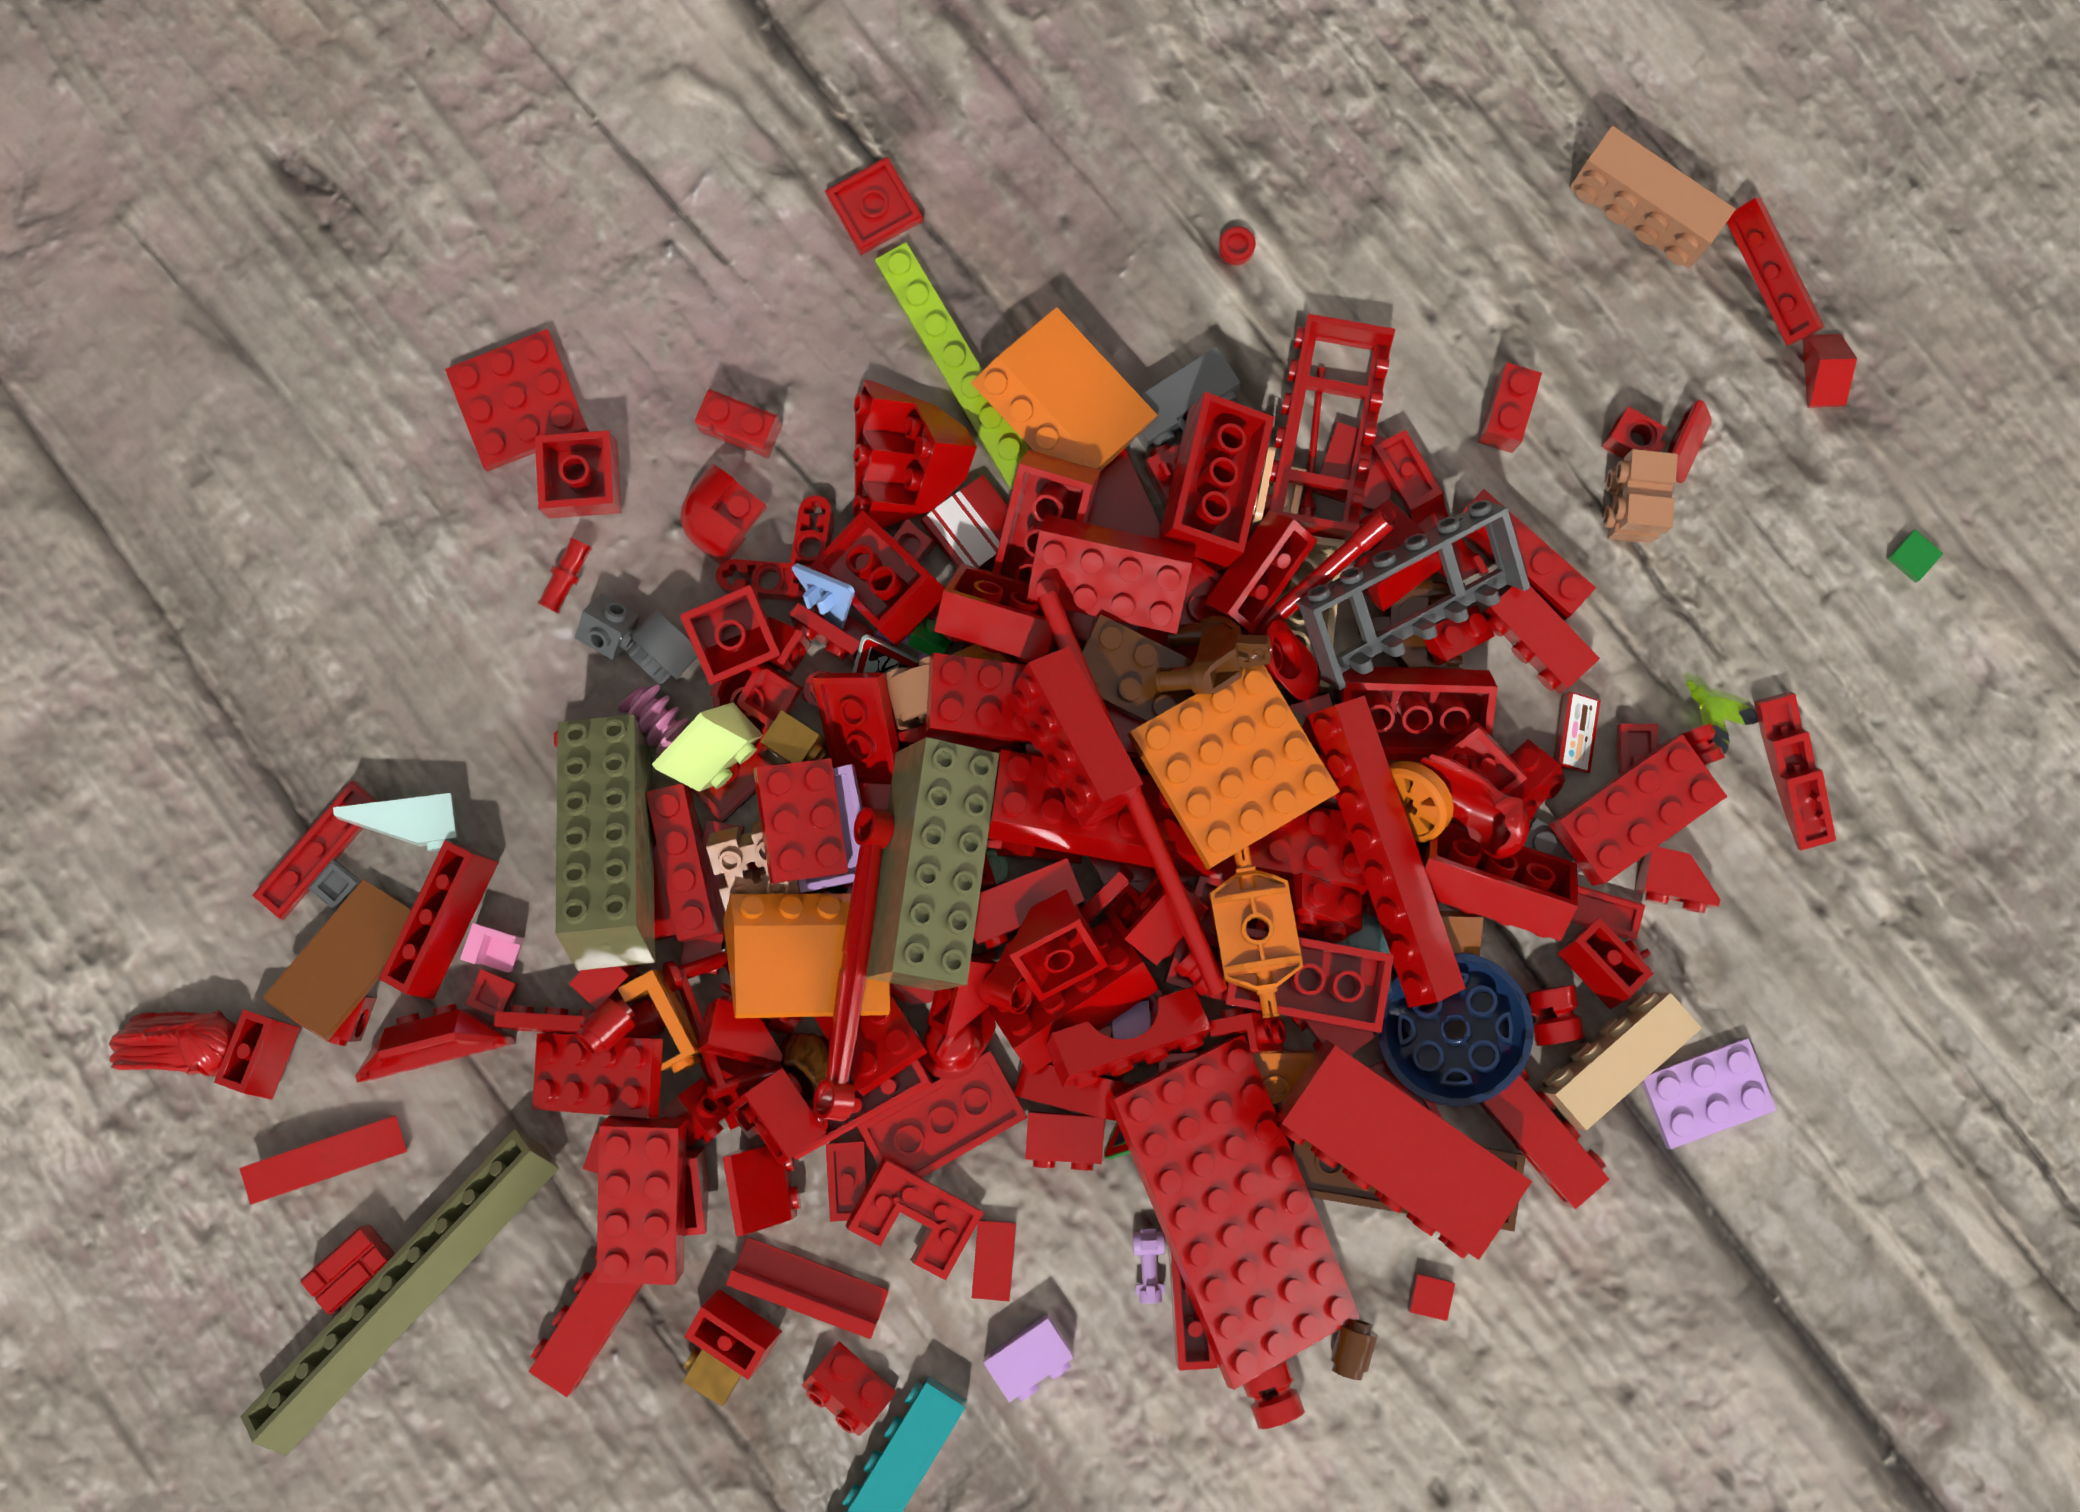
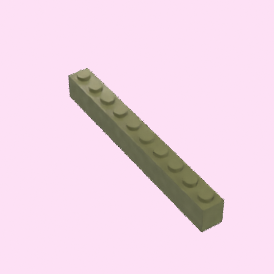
(398, 1293)

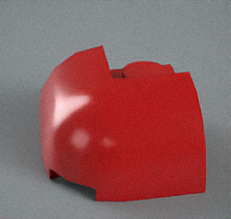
(719, 514)
(759, 696)

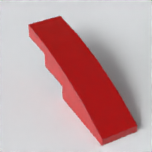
(1794, 771)
(322, 1160)

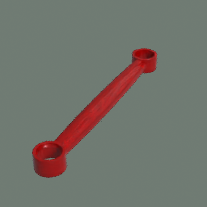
(835, 1095)

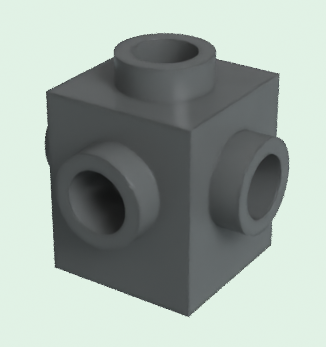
(607, 626)

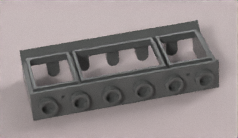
(1386, 563)

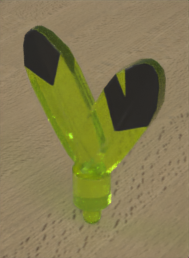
(1716, 709)

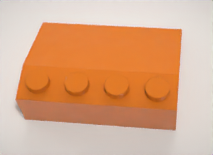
(1064, 395)
(789, 955)

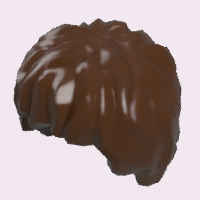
(807, 1060)

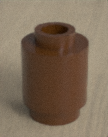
(1353, 1349)

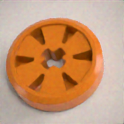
(1430, 796)

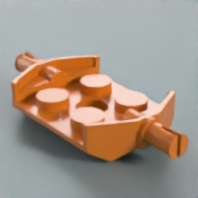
(1250, 962)

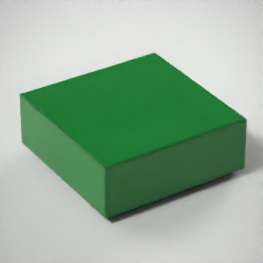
(1915, 556)

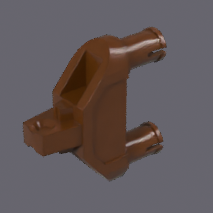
(1416, 650)
(1219, 658)

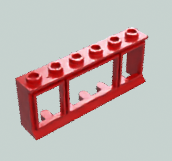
(1347, 334)

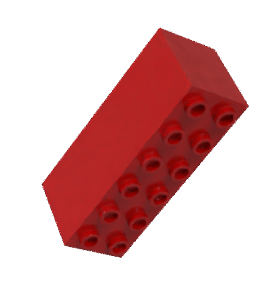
(1401, 1151)

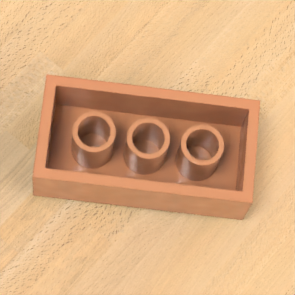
(1651, 198)

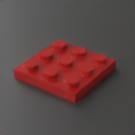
(514, 397)

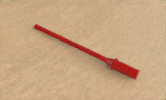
(1307, 506)

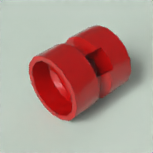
(1560, 1028)
(1277, 1406)

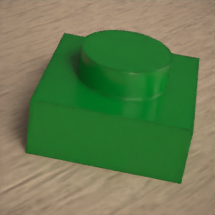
(927, 640)

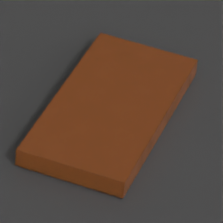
(340, 962)

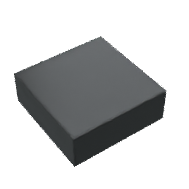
(334, 884)

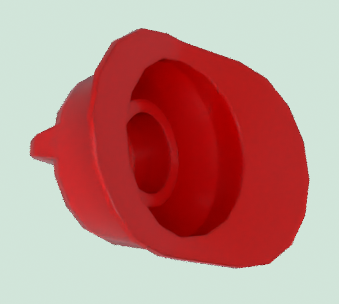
(1291, 662)
(957, 1054)

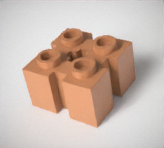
(1641, 496)
(731, 855)

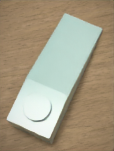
(414, 820)

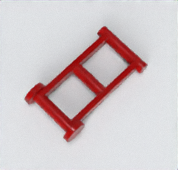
(677, 979)

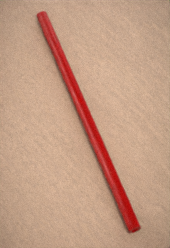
(1146, 823)

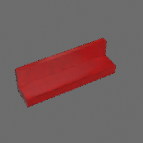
(808, 1287)

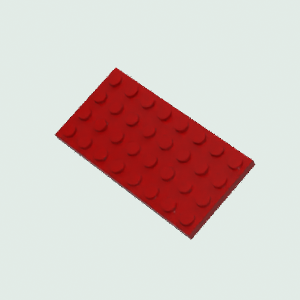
(1234, 1210)

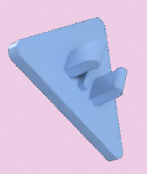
(828, 594)

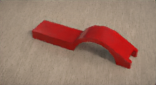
(1422, 495)

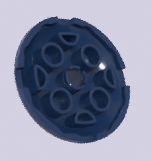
(1466, 1068)

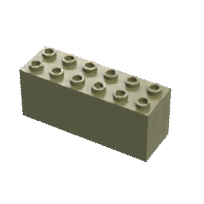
(604, 843)
(932, 865)

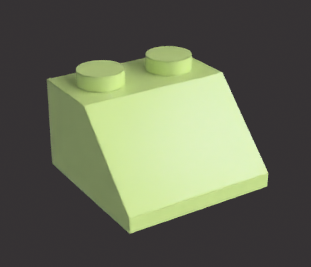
(710, 748)

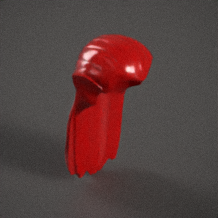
(1488, 814)
(173, 1042)

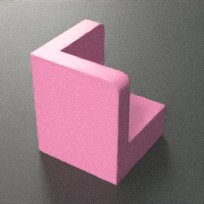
(492, 947)

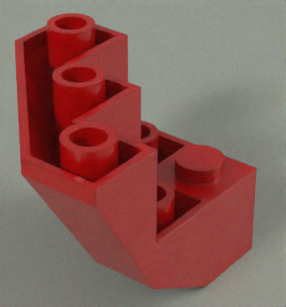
(905, 454)

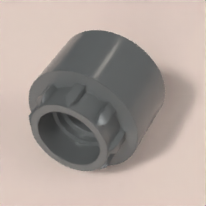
(660, 648)

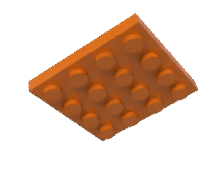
(1233, 765)

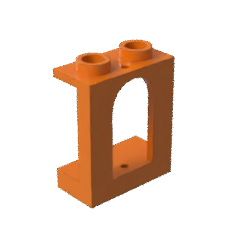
(672, 1013)

